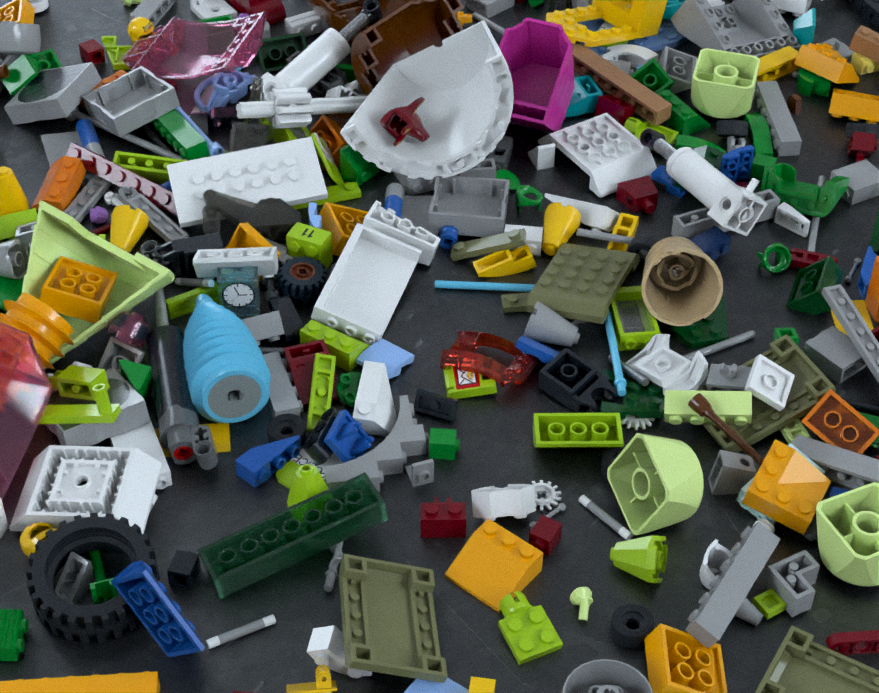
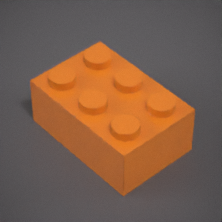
(840, 424)

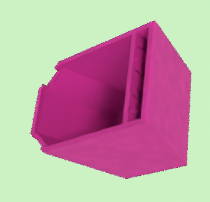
(540, 73)

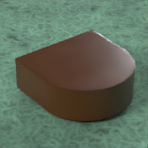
(794, 103)

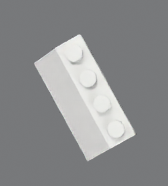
(208, 260)

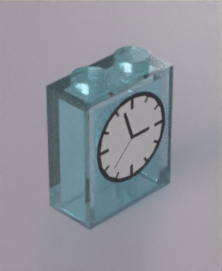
(239, 290)

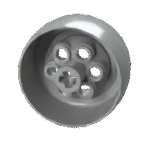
(19, 38)
(606, 677)

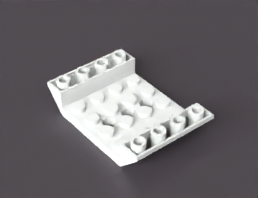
(603, 152)

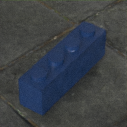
(713, 242)

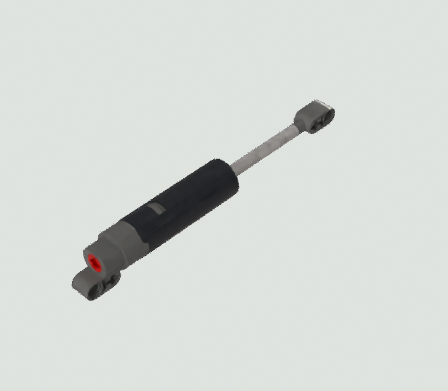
(174, 408)

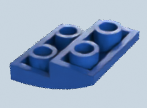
(737, 163)
(530, 346)

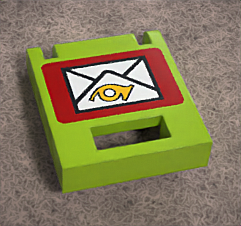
(466, 384)

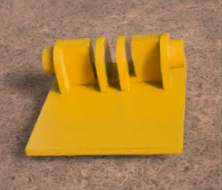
(322, 685)

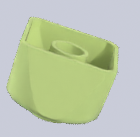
(724, 83)
(656, 482)
(851, 535)

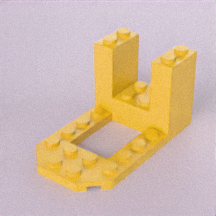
(631, 17)

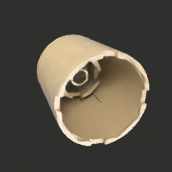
(680, 294)

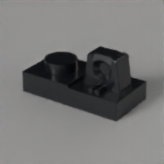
(435, 404)

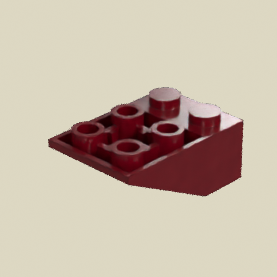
(300, 365)

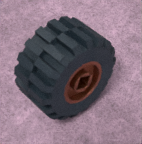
(302, 280)

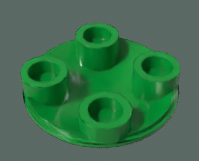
(348, 386)

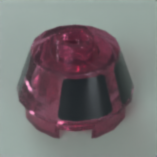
(130, 328)

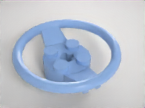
(227, 88)

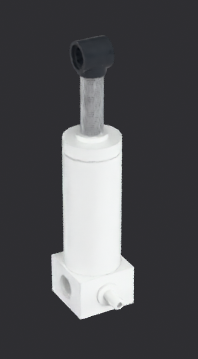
(321, 54)
(729, 204)

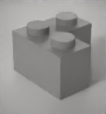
(793, 581)

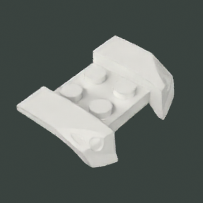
(668, 367)

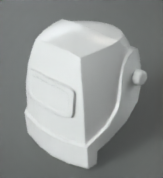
(712, 560)

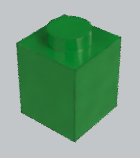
(759, 163)
(443, 443)

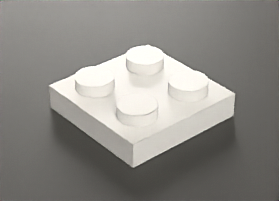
(769, 382)

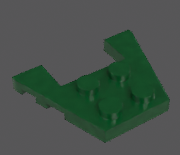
(705, 331)
(639, 399)

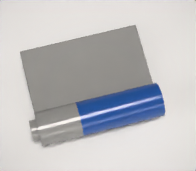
(57, 144)
(410, 207)

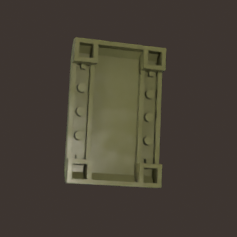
(582, 281)
(806, 391)
(390, 619)
(812, 668)

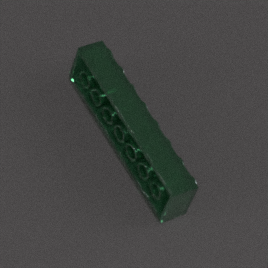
(293, 534)

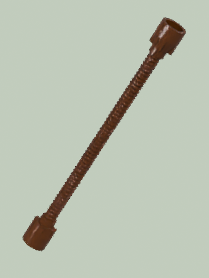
(701, 406)

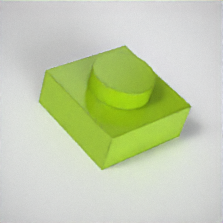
(769, 603)

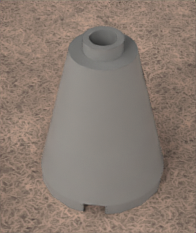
(13, 259)
(550, 327)

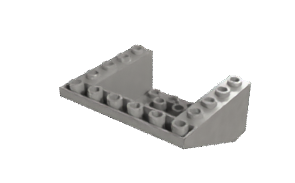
(737, 27)

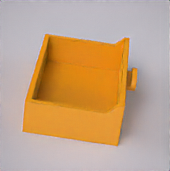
(247, 237)

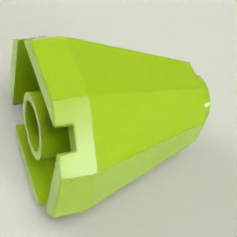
(305, 484)
(641, 557)

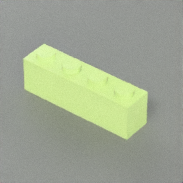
(728, 405)

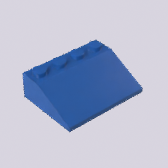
(157, 610)

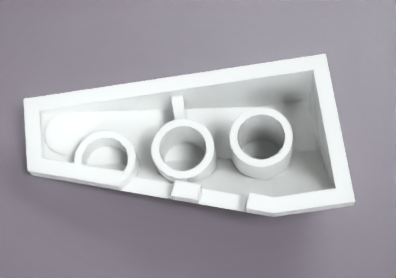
(374, 400)

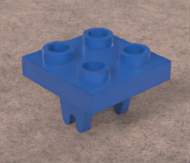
(347, 437)

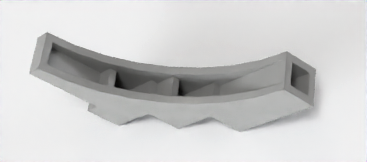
(387, 457)

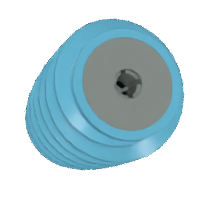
(223, 364)

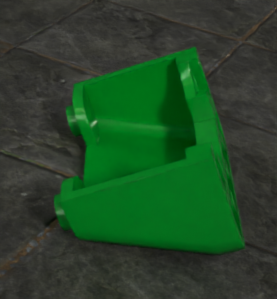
(802, 196)

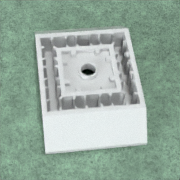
(54, 494)

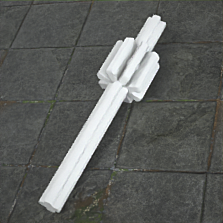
(295, 106)

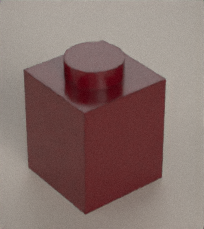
(92, 52)
(545, 534)

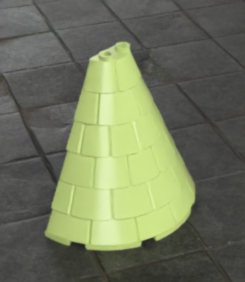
(61, 235)

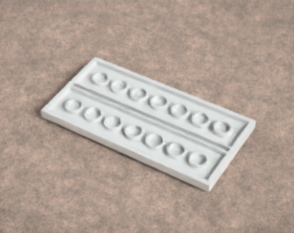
(269, 171)

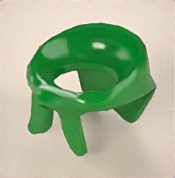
(521, 200)
(782, 257)

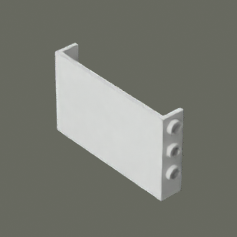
(366, 284)

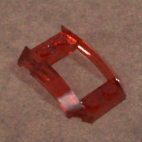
(463, 358)

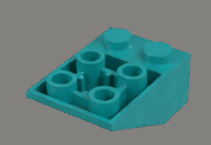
(584, 96)

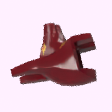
(405, 121)

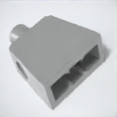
(731, 473)

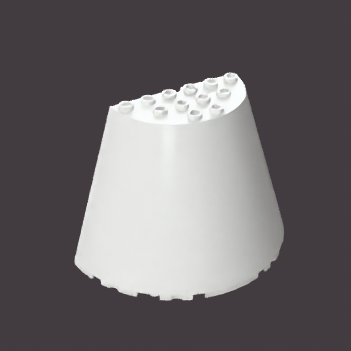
(463, 109)

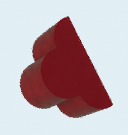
(274, 9)

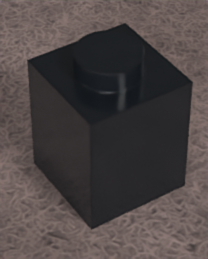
(184, 569)

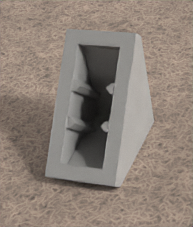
(75, 579)

